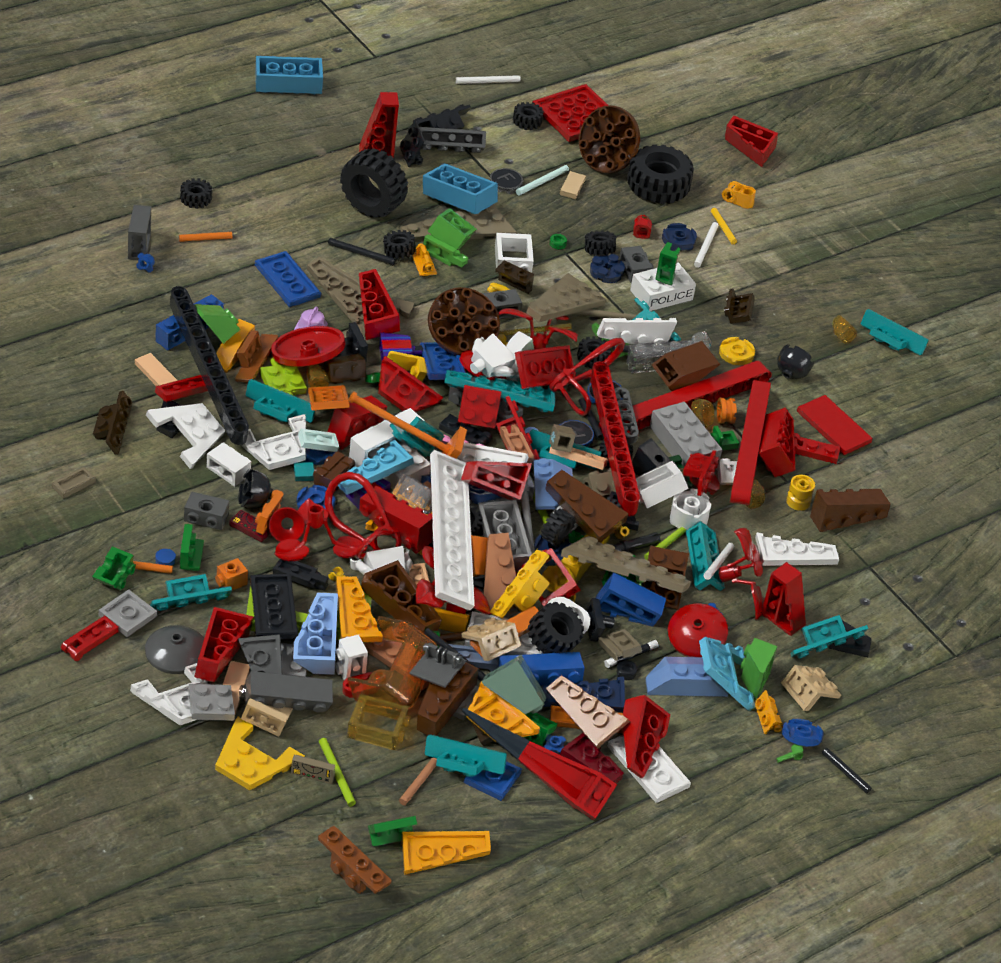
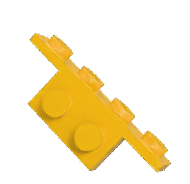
(525, 587)

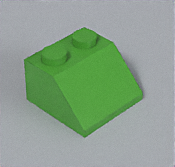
(452, 229)
(220, 321)
(757, 665)

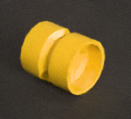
(800, 492)

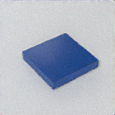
(493, 783)

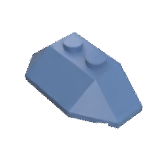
(543, 471)
(682, 678)

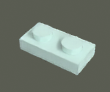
(318, 440)

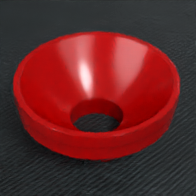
(281, 533)

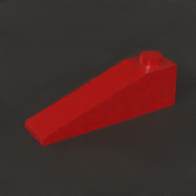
(643, 732)

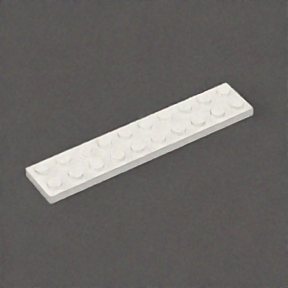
(451, 531)

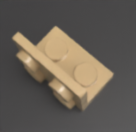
(494, 637)
(808, 684)
(266, 716)

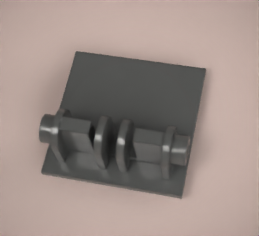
(438, 665)

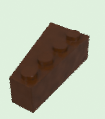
(592, 511)
(441, 702)

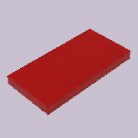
(542, 365)
(834, 424)

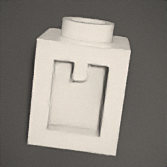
(726, 471)

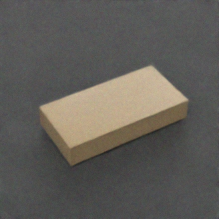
(572, 185)

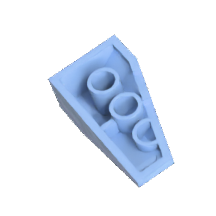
(317, 639)

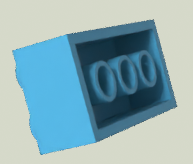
(289, 74)
(460, 188)

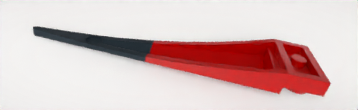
(572, 781)

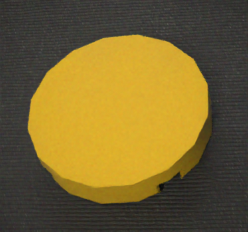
(737, 351)

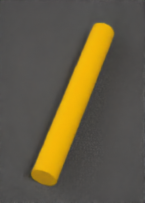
(724, 226)

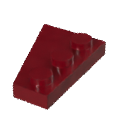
(586, 753)

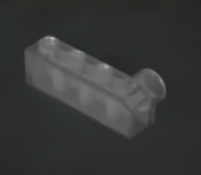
(643, 355)

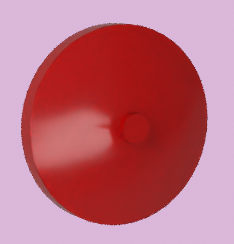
(308, 346)

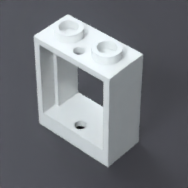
(514, 243)
(660, 484)

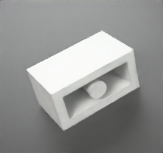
(228, 464)

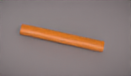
(205, 236)
(153, 567)

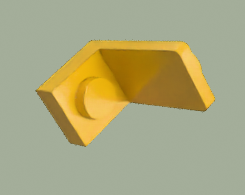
(411, 363)

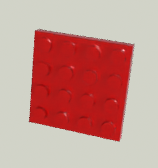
(569, 109)

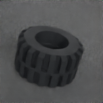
(563, 620)

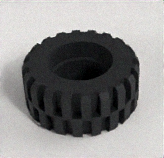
(384, 173)
(660, 174)

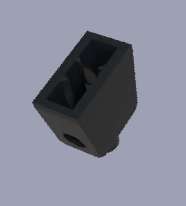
(648, 457)

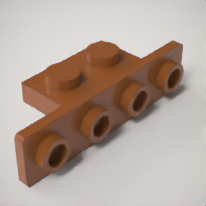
(253, 354)
(352, 863)

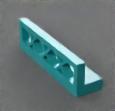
(703, 552)

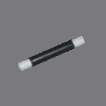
(645, 648)

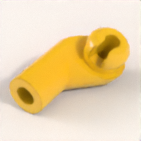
(496, 287)
(621, 532)

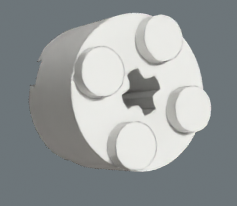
(689, 509)

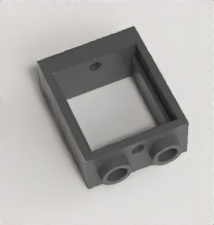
(139, 231)

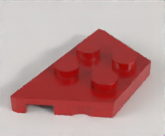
(405, 389)

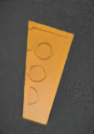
(355, 612)
(442, 848)

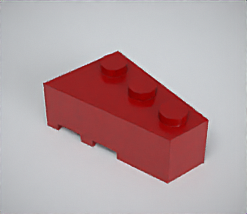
(751, 139)
(354, 420)

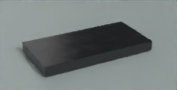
(273, 605)

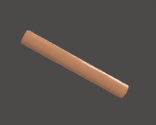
(418, 781)

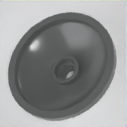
(173, 648)

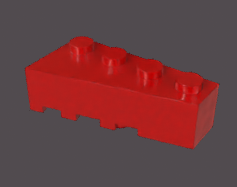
(382, 125)
(377, 306)
(778, 442)
(413, 525)
(221, 642)

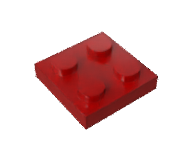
(479, 407)

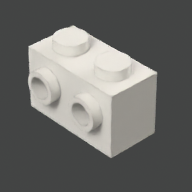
(351, 657)

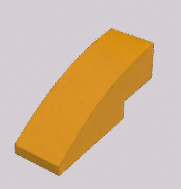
(228, 351)

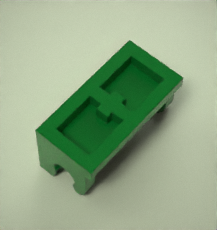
(667, 264)

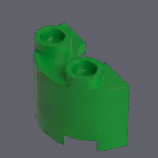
(115, 569)

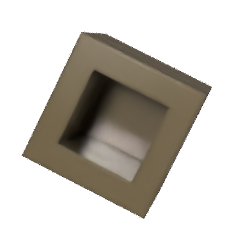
(562, 438)

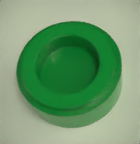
(558, 241)

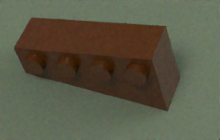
(848, 508)
(396, 594)

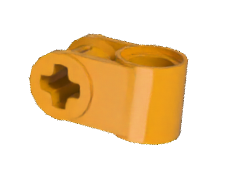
(741, 194)

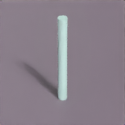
(541, 180)

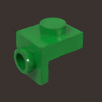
(726, 440)

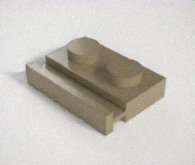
(620, 644)

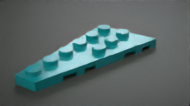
(537, 397)

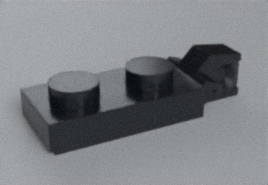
(302, 574)

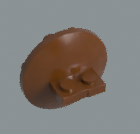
(609, 139)
(460, 318)

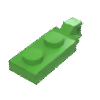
(444, 252)

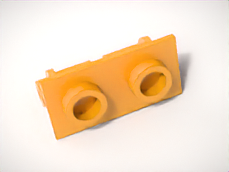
(423, 261)
(767, 713)

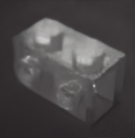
(414, 493)

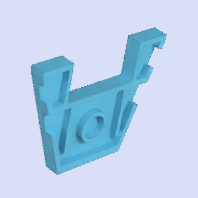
(720, 666)

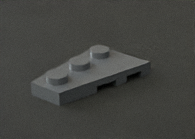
(263, 653)

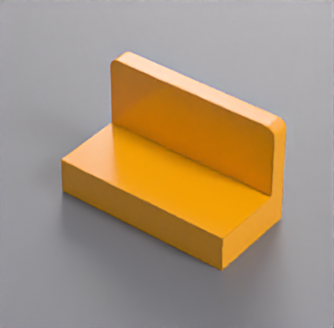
(452, 621)

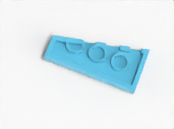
(381, 465)

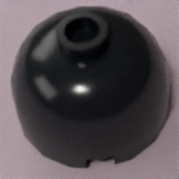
(794, 362)
(255, 490)

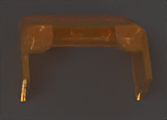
(396, 684)

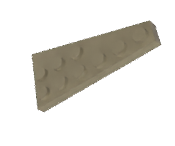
(487, 223)

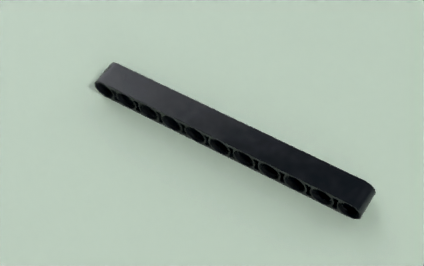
(209, 366)

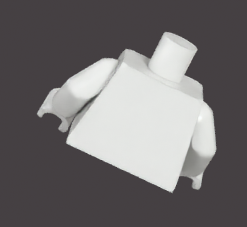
(493, 358)
(382, 557)

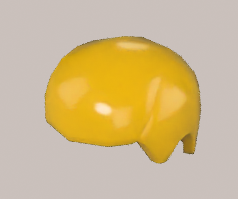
(555, 577)

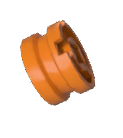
(726, 410)

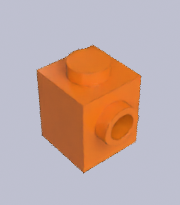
(232, 574)

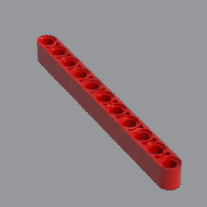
(710, 389)
(615, 438)
(750, 443)

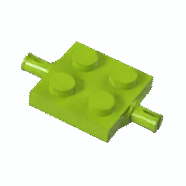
(283, 378)

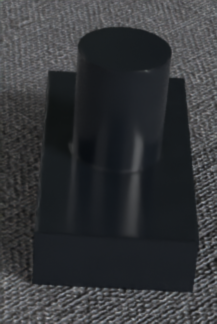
(597, 621)

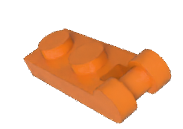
(263, 518)

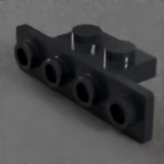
(446, 119)

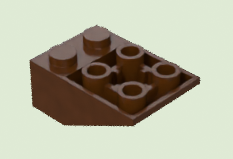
(685, 365)
(676, 564)

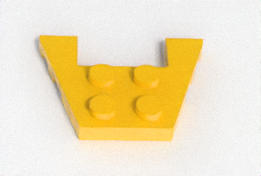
(248, 764)

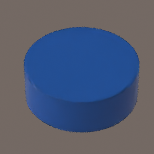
(165, 557)

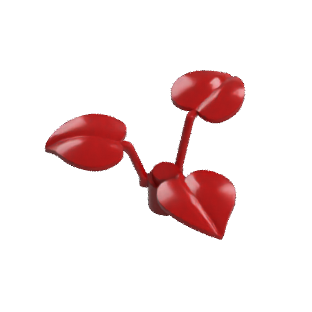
(540, 340)
(315, 516)
(733, 571)
(426, 592)

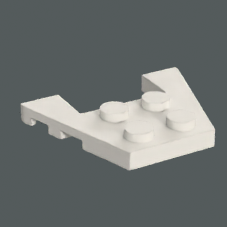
(195, 424)
(280, 449)
(171, 703)

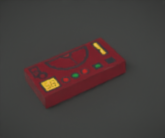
(246, 523)

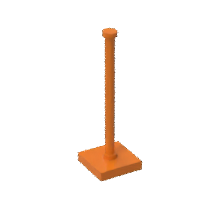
(452, 448)

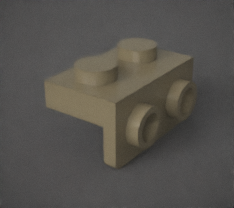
(601, 482)

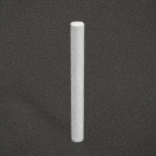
(489, 79)
(706, 244)
(718, 561)

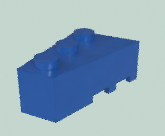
(630, 600)

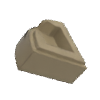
(405, 307)

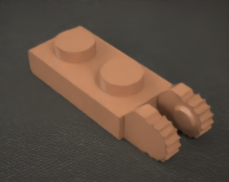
(516, 441)

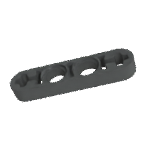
(627, 415)

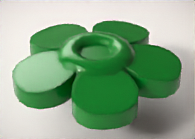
(575, 536)

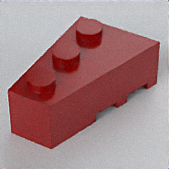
(498, 477)
(785, 599)

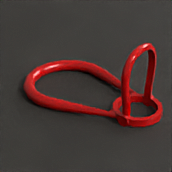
(570, 373)
(347, 530)

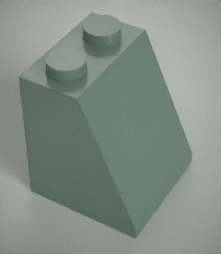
(516, 685)

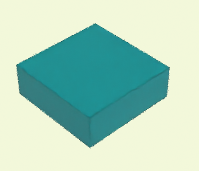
(304, 471)

